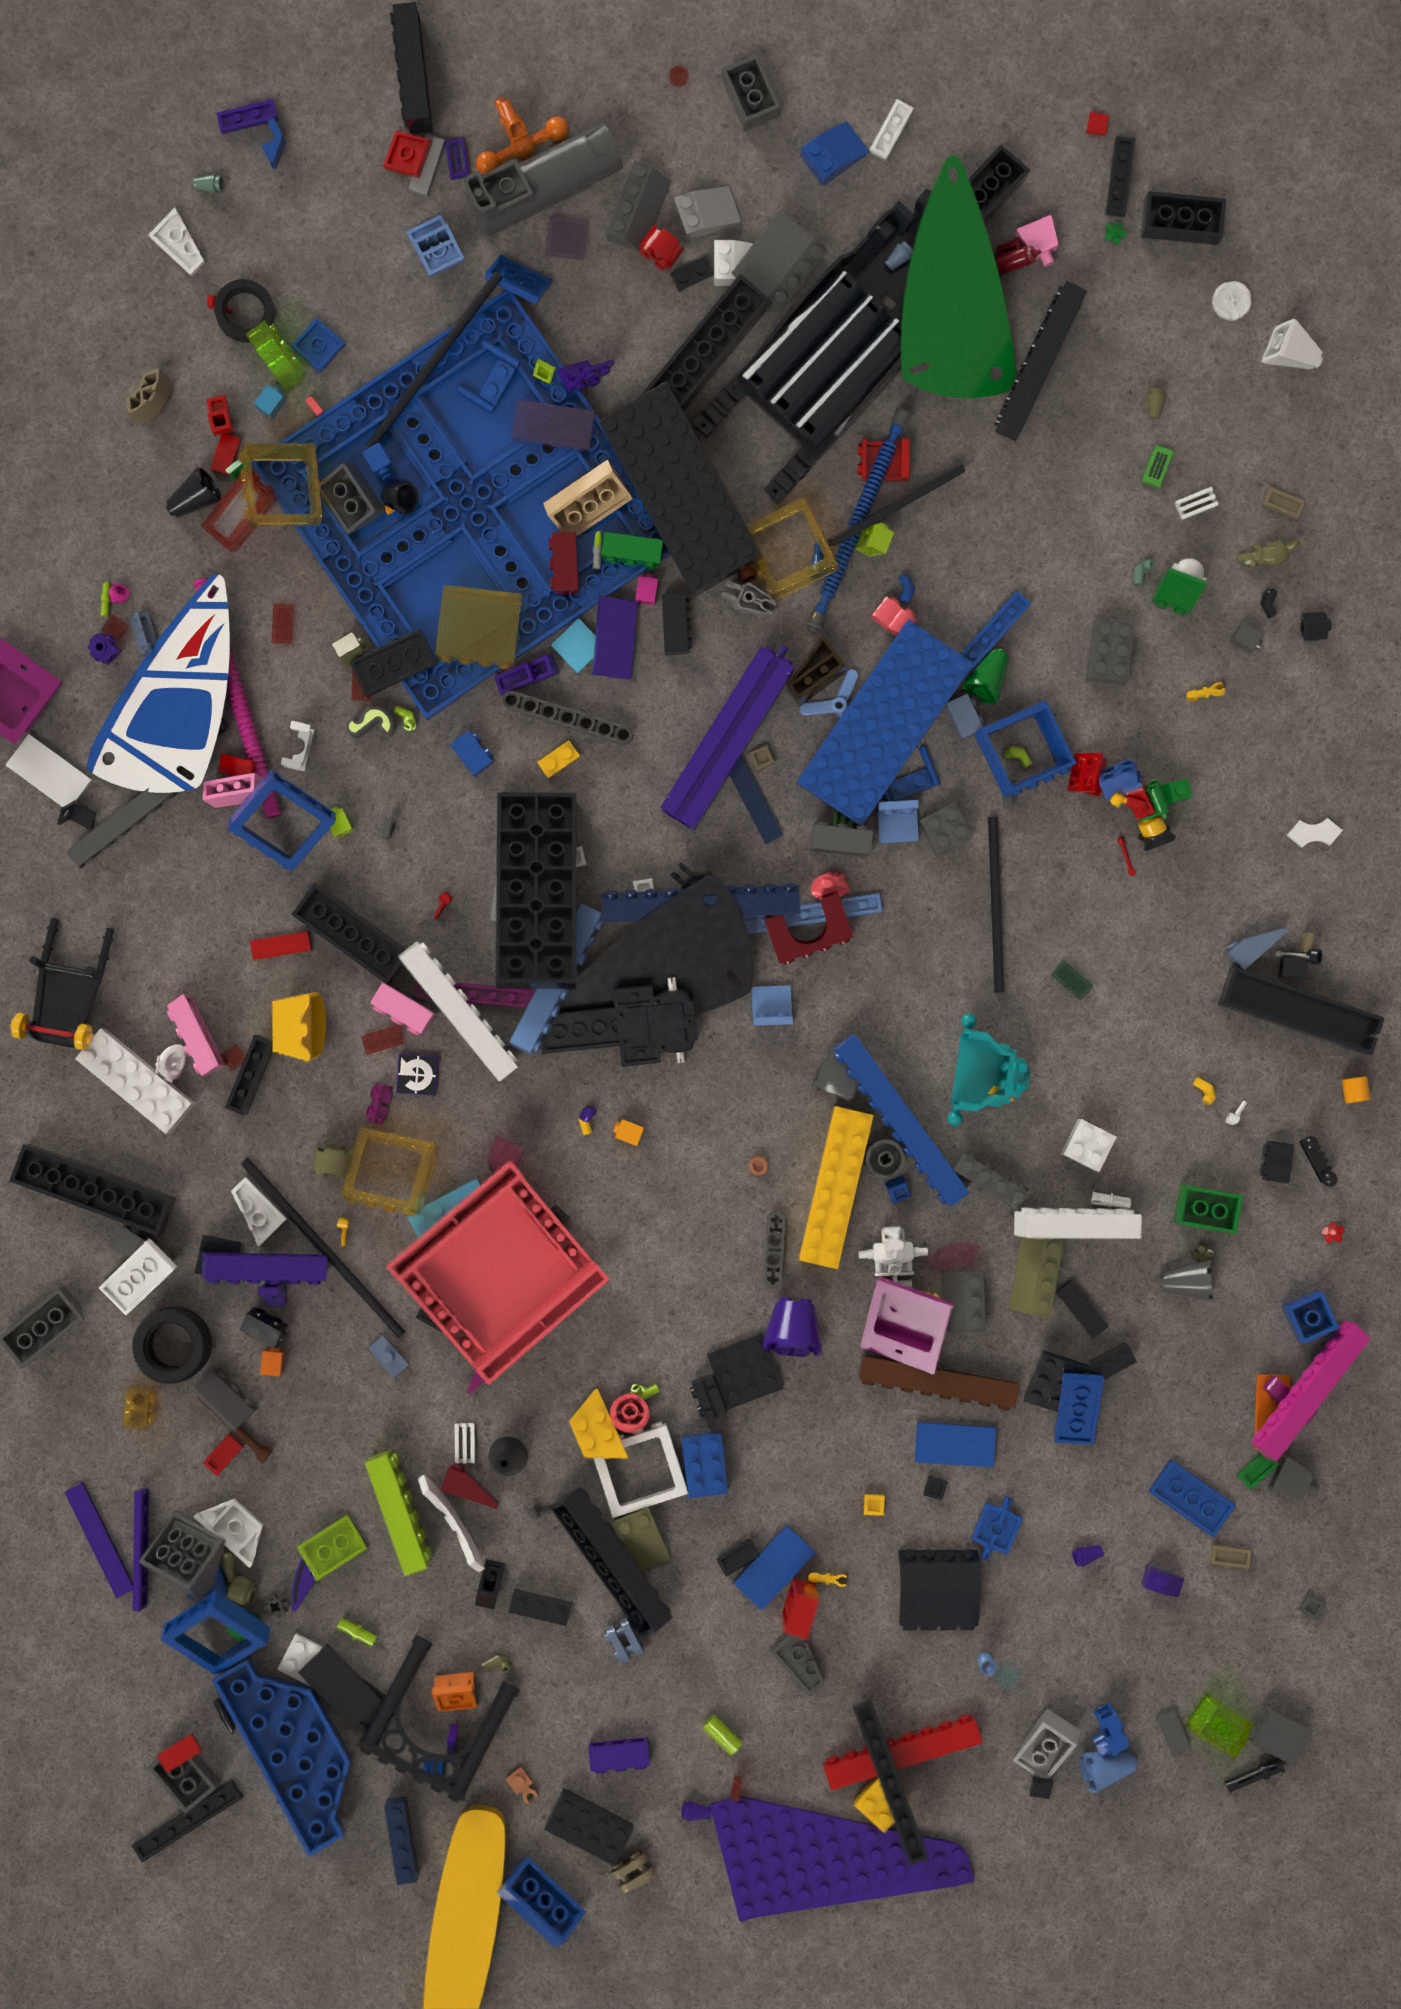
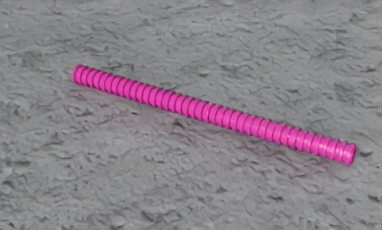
(245, 724)

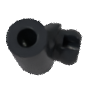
(1267, 601)

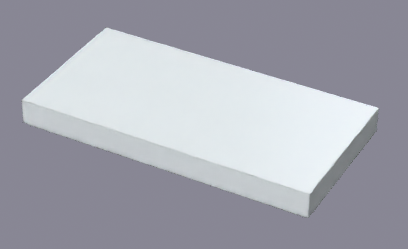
(48, 771)
(137, 1276)

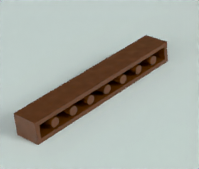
(942, 1382)

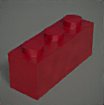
(564, 563)

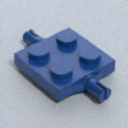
(996, 1528)

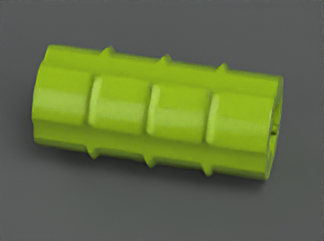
(722, 1735)

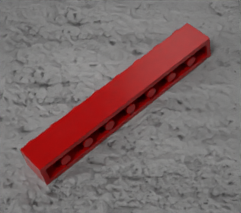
(905, 1751)

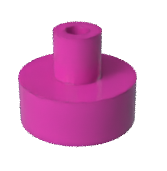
(119, 593)

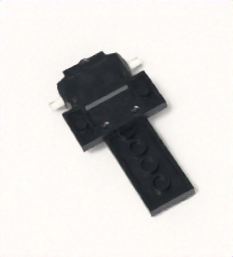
(637, 1024)

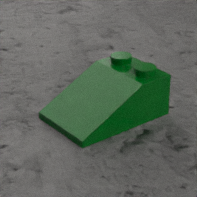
(1178, 591)

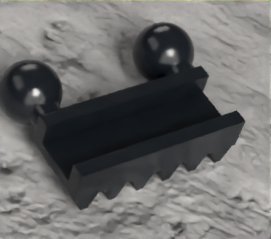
(1310, 1147)

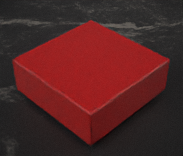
(1097, 124)

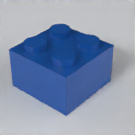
(1310, 1316)

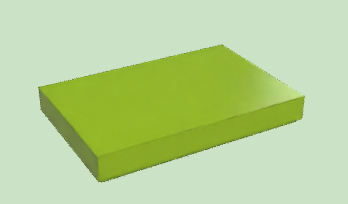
(332, 1547)

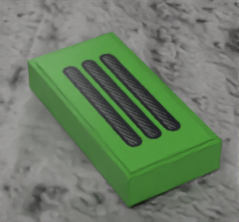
(1157, 466)

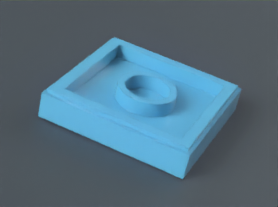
(576, 645)

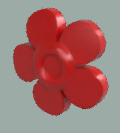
(1333, 1232)

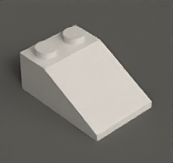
(726, 257)

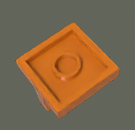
(454, 1692)

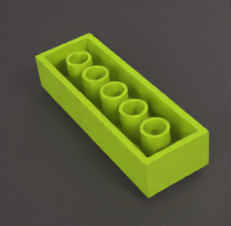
(398, 1512)

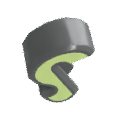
(369, 719)

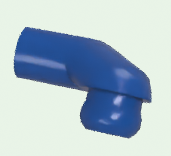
(908, 589)

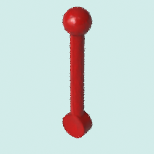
(1131, 871)

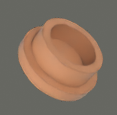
(758, 1165)

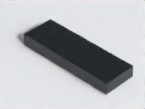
(1081, 1309)

